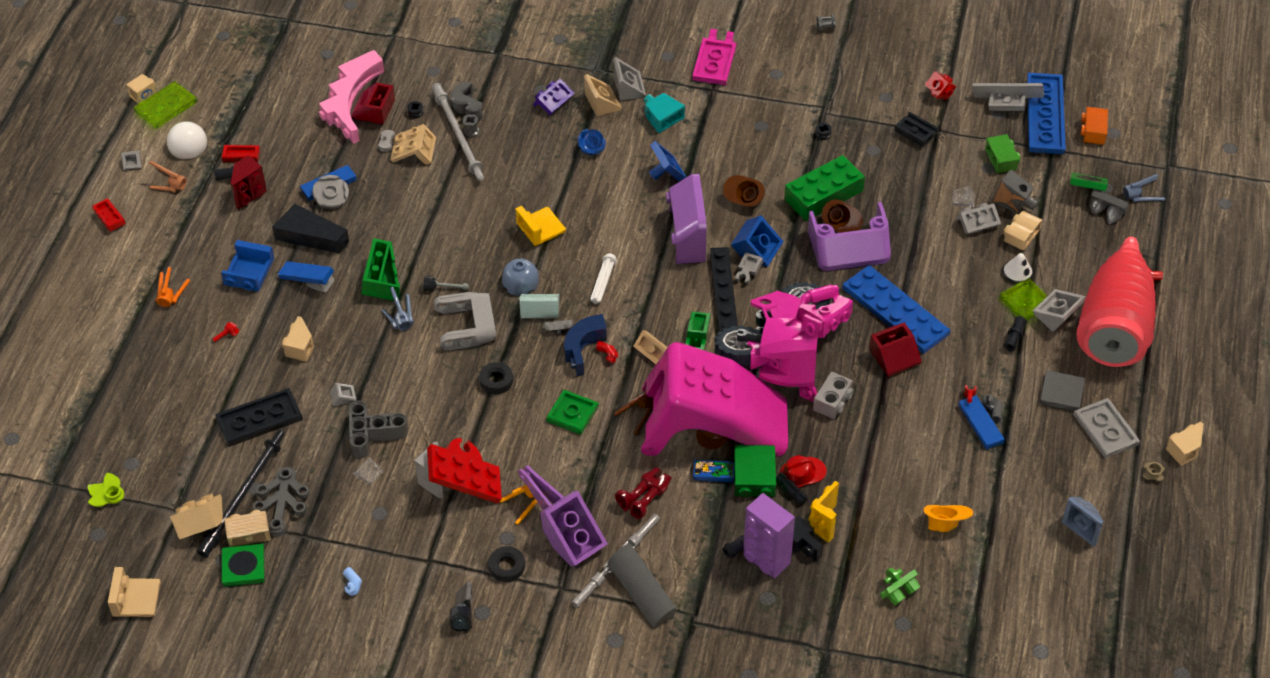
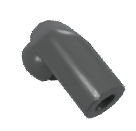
(995, 406)

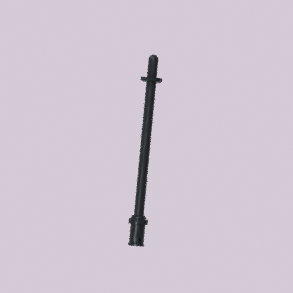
(213, 537)

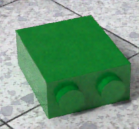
(755, 470)

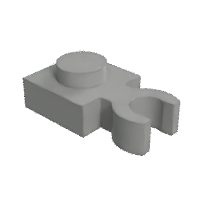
(748, 266)

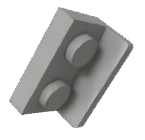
(979, 219)

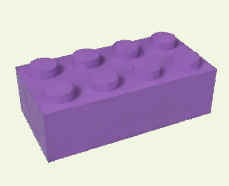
(768, 535)

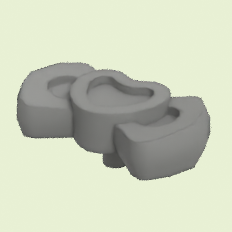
(386, 140)
(558, 325)

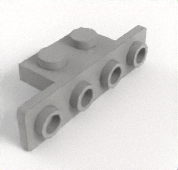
(1007, 95)

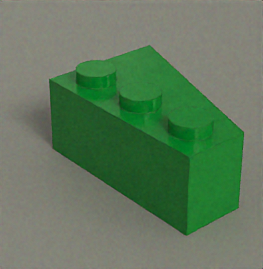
(380, 271)

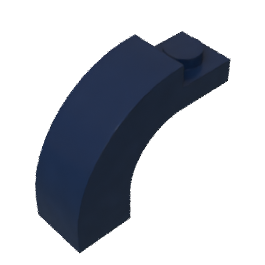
(579, 336)

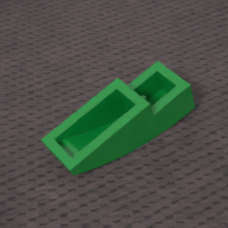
(698, 330)

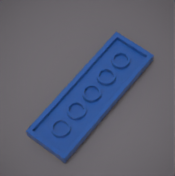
(1046, 115)
(895, 307)

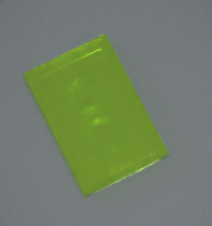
(165, 104)

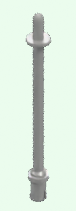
(442, 99)

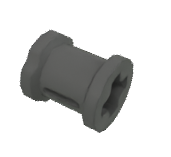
(826, 22)
(471, 129)

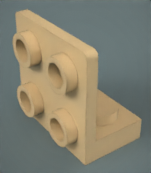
(414, 141)
(132, 596)

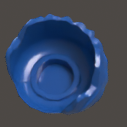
(591, 142)

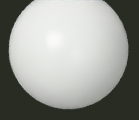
(186, 140)

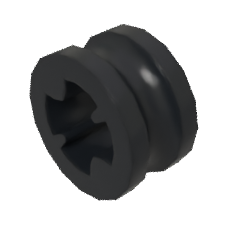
(415, 113)
(823, 127)

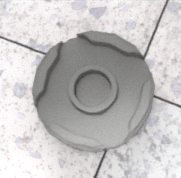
(330, 192)

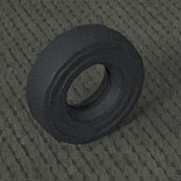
(493, 368)
(502, 553)

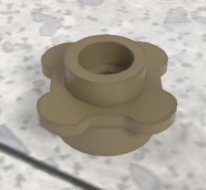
(1153, 467)

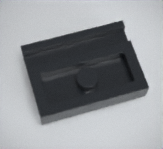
(916, 129)

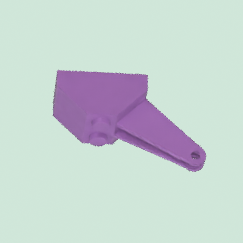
(566, 522)

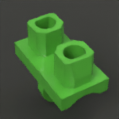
(893, 591)

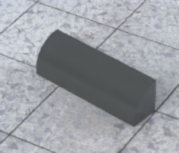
(641, 586)

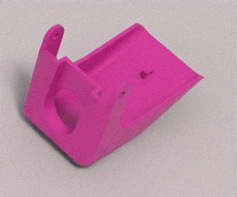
(713, 395)

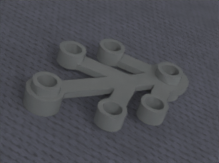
(281, 497)

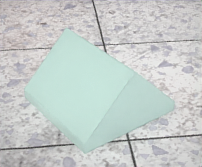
(539, 305)

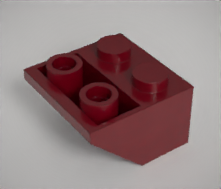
(375, 103)
(247, 181)
(895, 349)

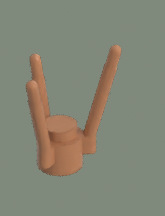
(175, 180)

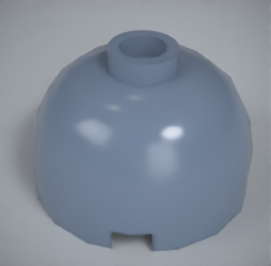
(520, 277)

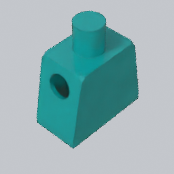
(663, 111)

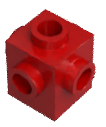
(940, 85)

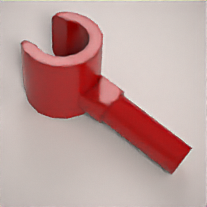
(230, 328)
(969, 393)

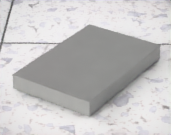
(1106, 428)

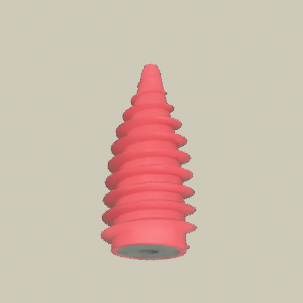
(1119, 309)

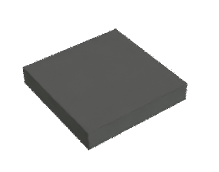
(1062, 390)

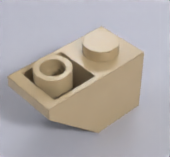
(298, 342)
(1186, 444)

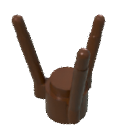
(644, 402)

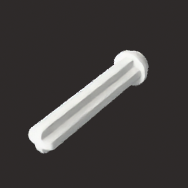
(609, 261)

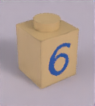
(141, 88)

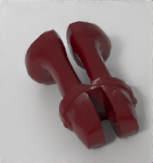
(651, 481)

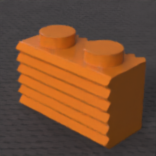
(1095, 125)

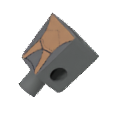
(1014, 193)

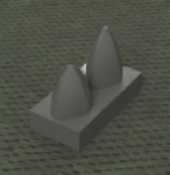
(1115, 206)

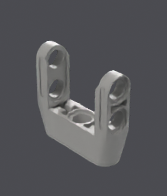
(482, 315)

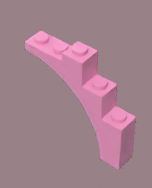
(342, 93)

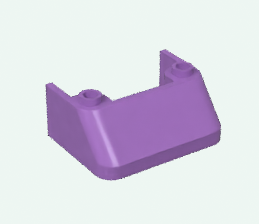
(689, 218)
(851, 248)

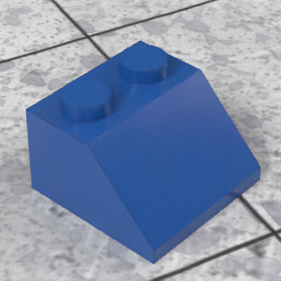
(757, 239)

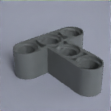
(368, 428)

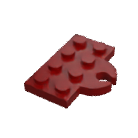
(464, 470)

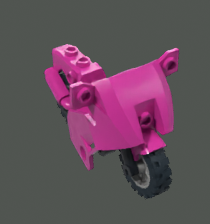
(787, 334)

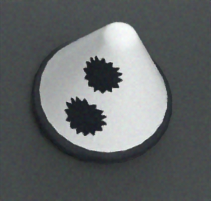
(1017, 269)

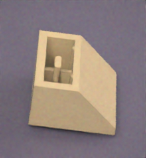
(198, 515)

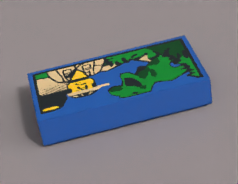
(713, 471)

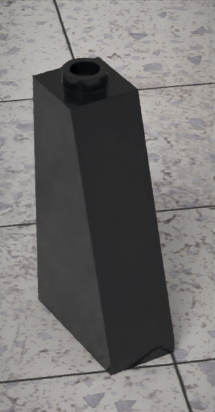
(310, 230)

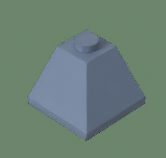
(1083, 519)

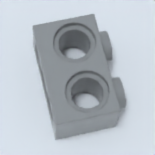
(832, 395)

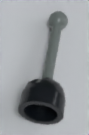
(430, 284)

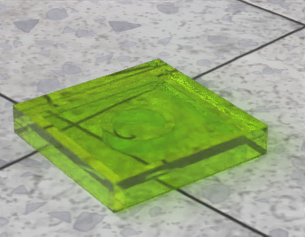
(1023, 298)

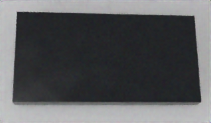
(258, 417)

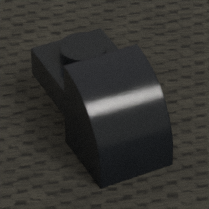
(804, 540)

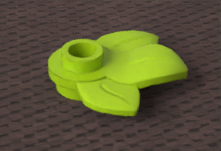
(103, 492)

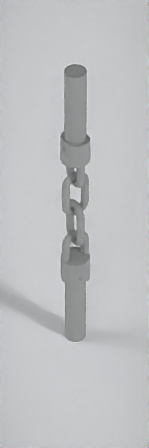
(599, 578)

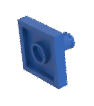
(667, 163)

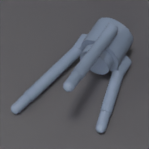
(1134, 190)
(403, 320)

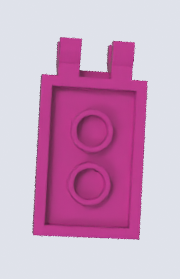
(715, 59)

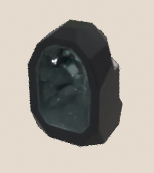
(461, 617)

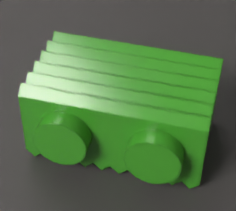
(1002, 153)

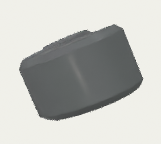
(462, 101)

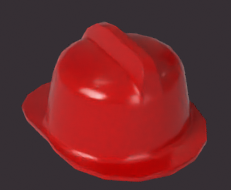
(804, 470)

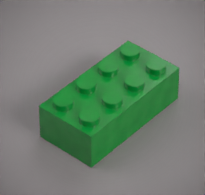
(829, 182)

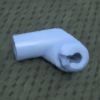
(354, 581)

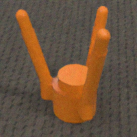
(165, 295)

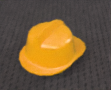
(946, 517)

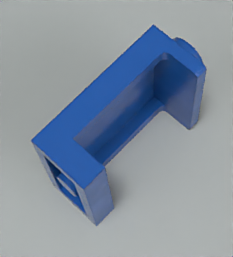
(248, 266)

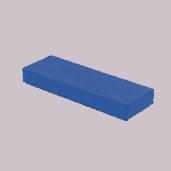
(345, 174)
(305, 272)
(981, 422)

